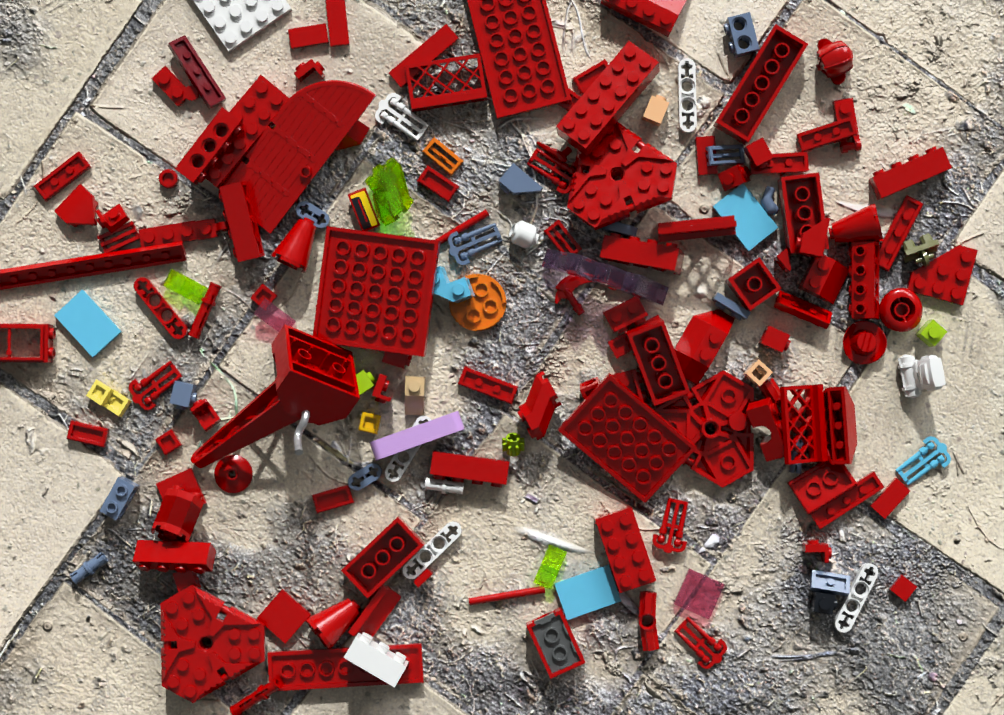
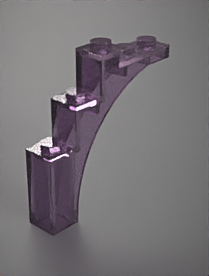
(605, 275)

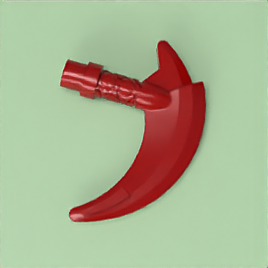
(565, 289)

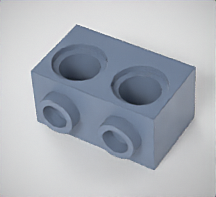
(746, 34)
(119, 498)

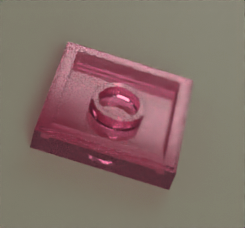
(699, 593)

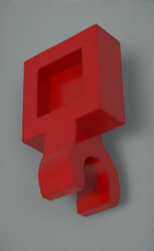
(209, 228)

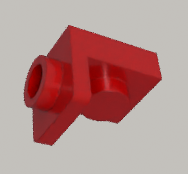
(113, 218)

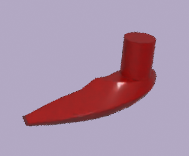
(559, 155)

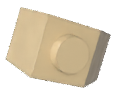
(414, 395)

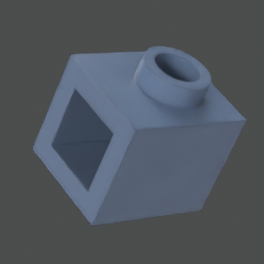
(183, 395)

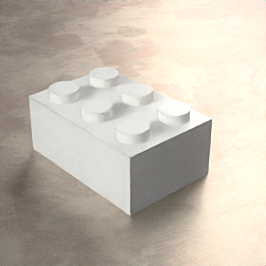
(376, 659)

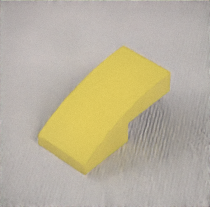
(108, 398)

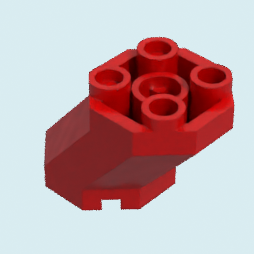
(539, 406)
(177, 515)

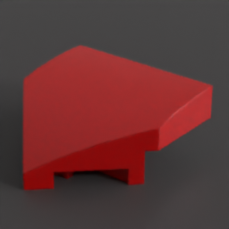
(78, 208)

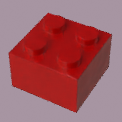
(753, 284)

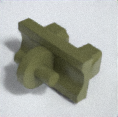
(920, 253)

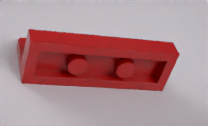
(376, 611)

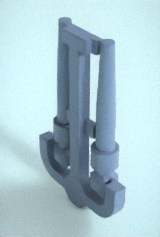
(453, 250)

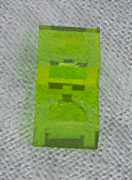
(185, 286)
(550, 567)

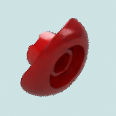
(900, 310)
(864, 342)

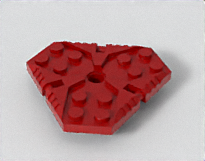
(646, 179)
(725, 453)
(192, 666)

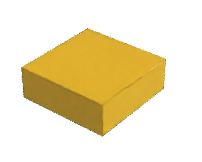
(369, 422)

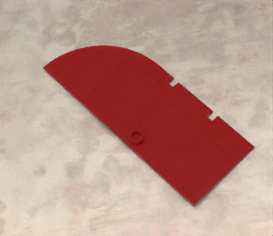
(299, 145)

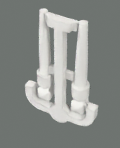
(383, 105)

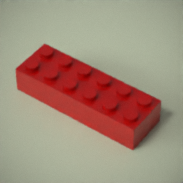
(760, 84)
(608, 98)
(255, 112)

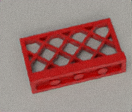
(446, 99)
(697, 228)
(814, 422)

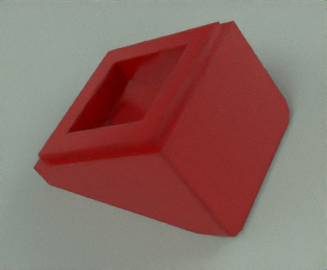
(783, 260)

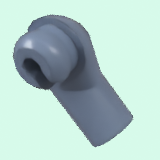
(767, 201)

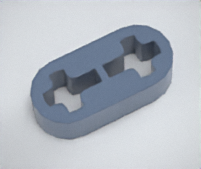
(315, 210)
(622, 229)
(366, 481)

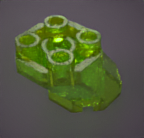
(389, 191)

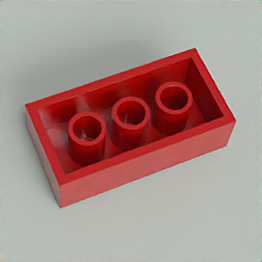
(800, 206)
(657, 361)
(625, 549)
(383, 557)

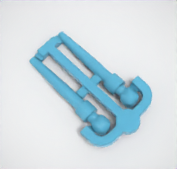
(940, 448)

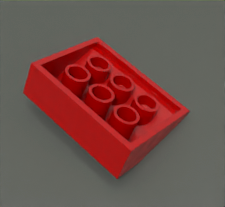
(655, 14)

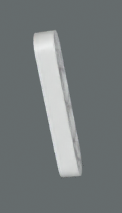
(690, 95)
(412, 452)
(434, 552)
(858, 598)

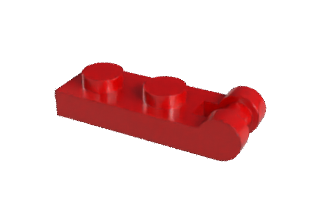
(843, 109)

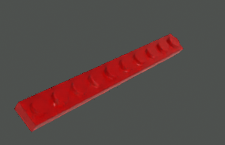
(92, 265)

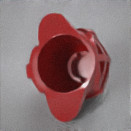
(834, 60)

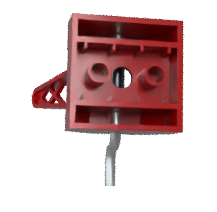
(311, 384)

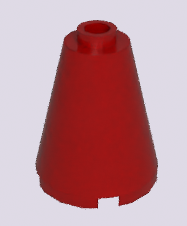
(858, 226)
(297, 245)
(333, 621)

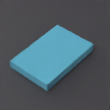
(751, 218)
(88, 323)
(587, 592)

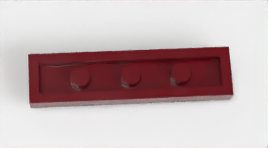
(197, 72)

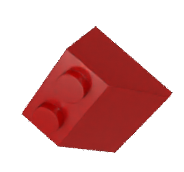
(824, 278)

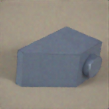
(518, 182)

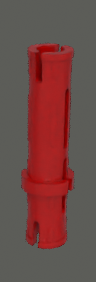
(208, 302)
(262, 693)

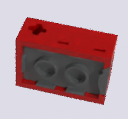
(555, 642)

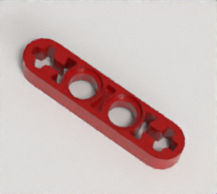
(159, 309)

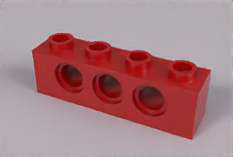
(210, 135)

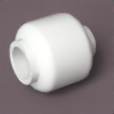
(523, 234)

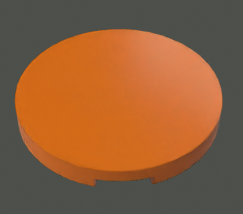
(482, 310)

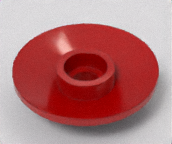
(240, 467)

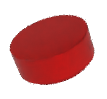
(168, 178)
(738, 421)

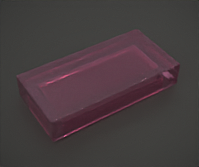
(273, 315)

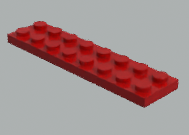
(331, 670)

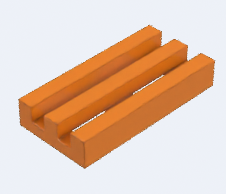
(435, 160)

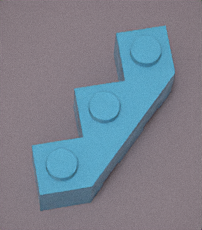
(454, 291)

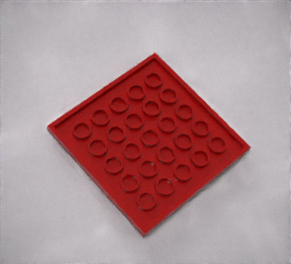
(376, 291)

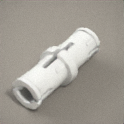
(444, 486)

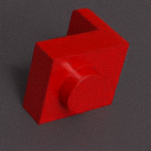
(306, 69)
(734, 176)
(205, 414)
(814, 546)

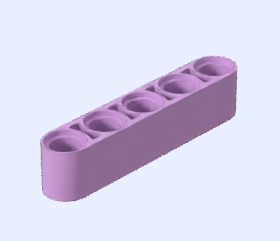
(417, 435)

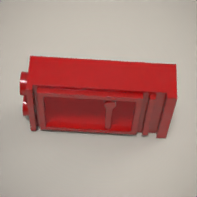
(47, 351)

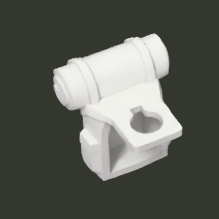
(920, 374)

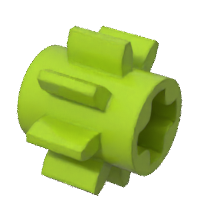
(513, 444)

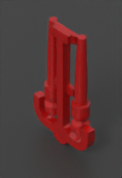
(555, 180)
(138, 398)
(668, 548)
(716, 657)

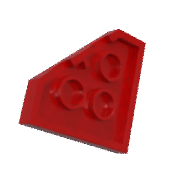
(946, 276)

